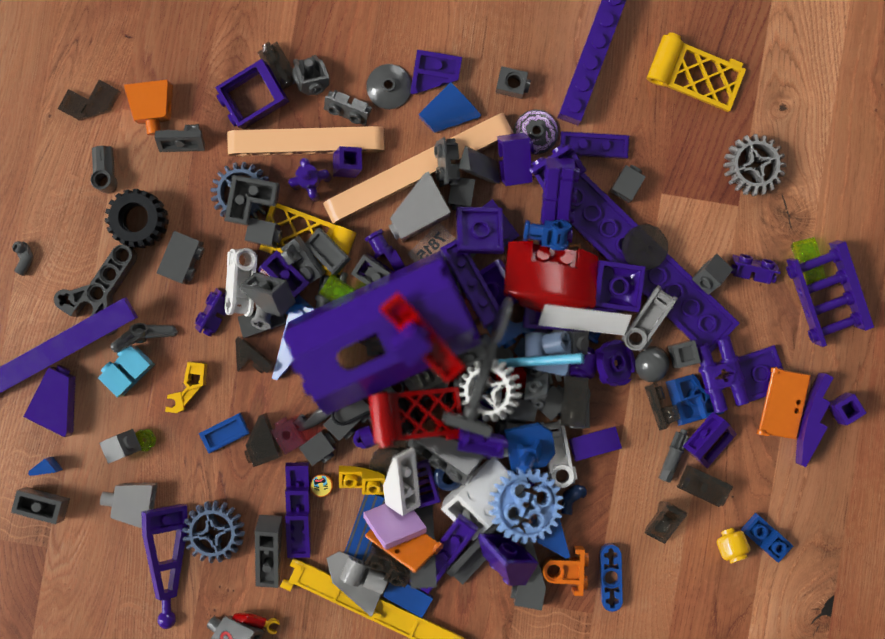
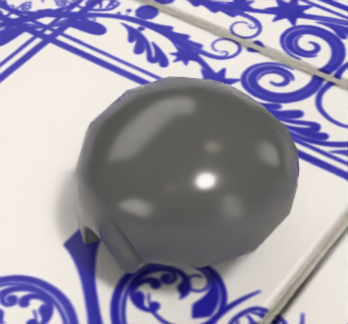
(652, 364)

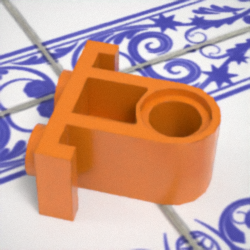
(570, 570)

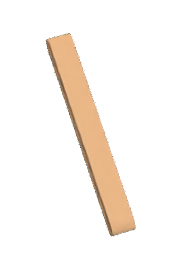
(410, 171)

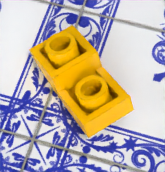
(358, 477)

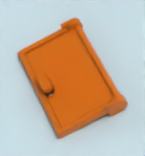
(782, 401)
(413, 552)

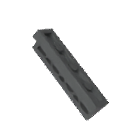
(471, 556)

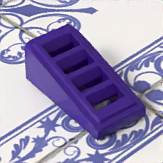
(429, 498)

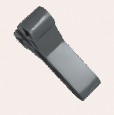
(86, 294)

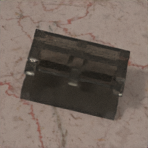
(704, 486)

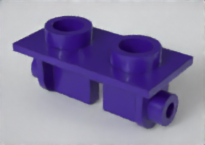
(763, 269)
(207, 319)
(481, 444)

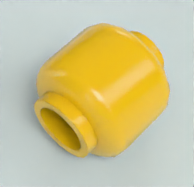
(733, 545)

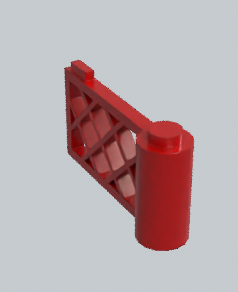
(386, 415)

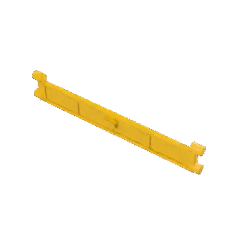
(384, 613)

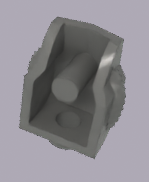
(310, 75)

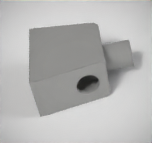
(129, 501)

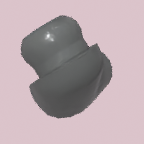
(25, 257)

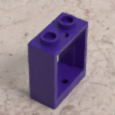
(260, 67)

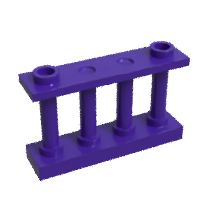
(852, 296)

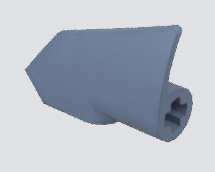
(545, 345)

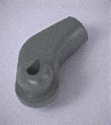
(313, 420)

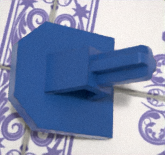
(529, 446)

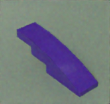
(810, 428)
(298, 510)

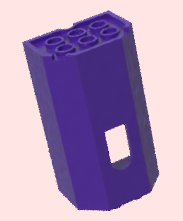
(323, 332)

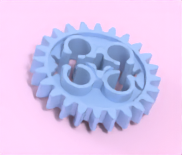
(545, 511)

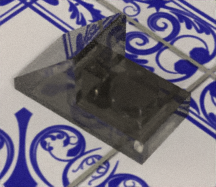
(246, 352)
(665, 521)

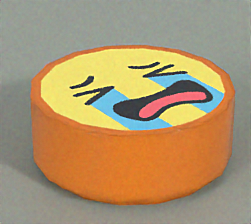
(321, 485)

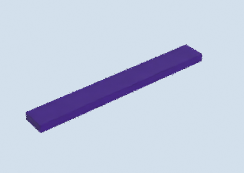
(66, 343)

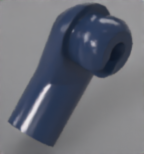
(572, 495)

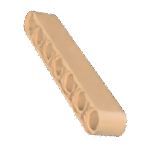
(304, 140)

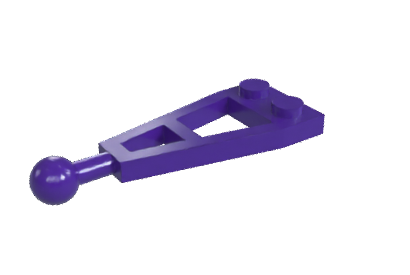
(156, 522)

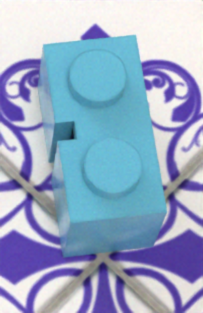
(125, 371)

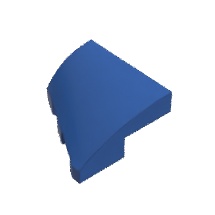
(448, 110)
(690, 399)

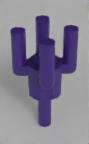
(309, 179)

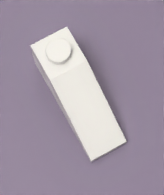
(401, 483)

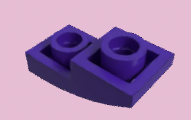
(595, 444)

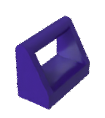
(706, 436)

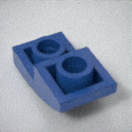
(766, 537)

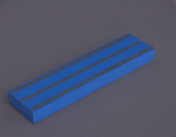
(358, 544)

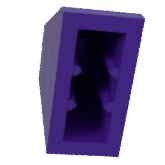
(54, 401)

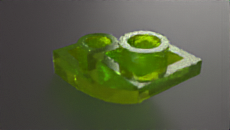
(807, 250)

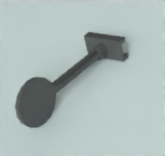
(468, 419)

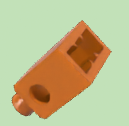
(150, 103)

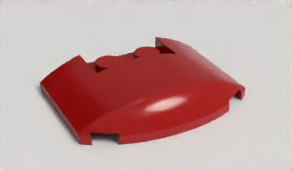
(550, 276)

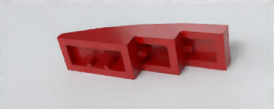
(440, 356)

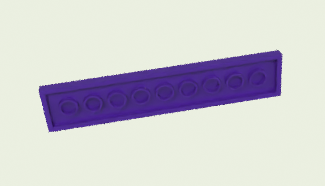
(605, 226)

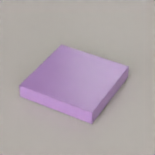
(392, 527)

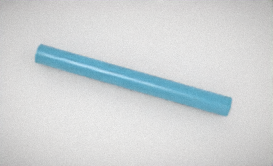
(543, 360)

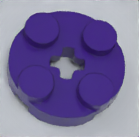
(605, 357)

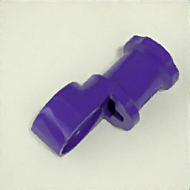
(382, 248)
(367, 438)

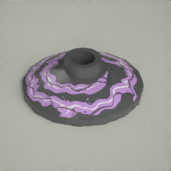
(548, 126)

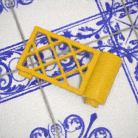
(670, 58)
(341, 236)

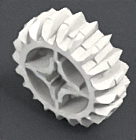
(495, 396)

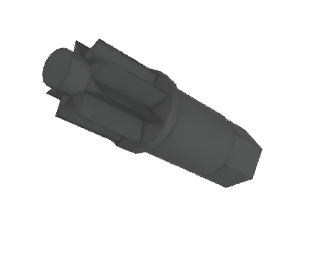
(673, 456)

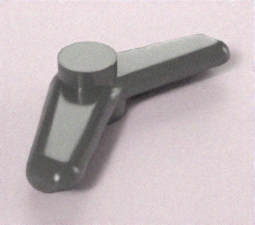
(139, 333)

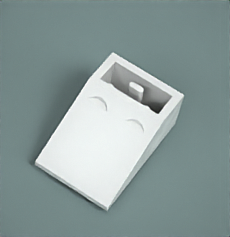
(473, 497)

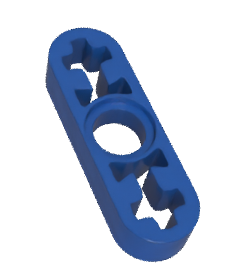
(605, 594)

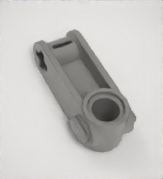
(649, 319)

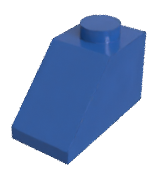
(554, 541)

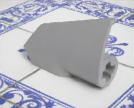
(356, 580)

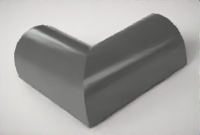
(245, 192)

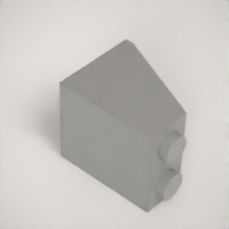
(419, 210)

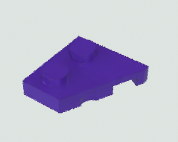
(434, 70)

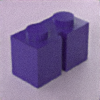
(516, 161)

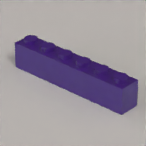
(591, 61)

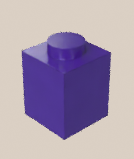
(347, 162)
(411, 343)
(846, 408)

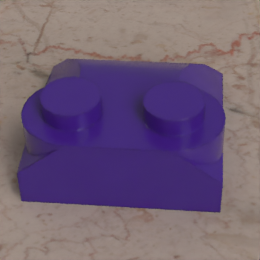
(619, 286)

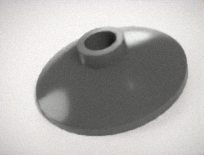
(392, 97)

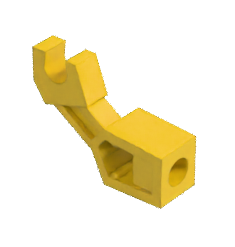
(183, 398)

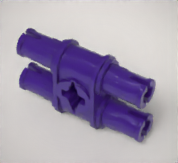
(733, 377)

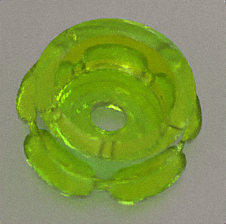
(150, 439)

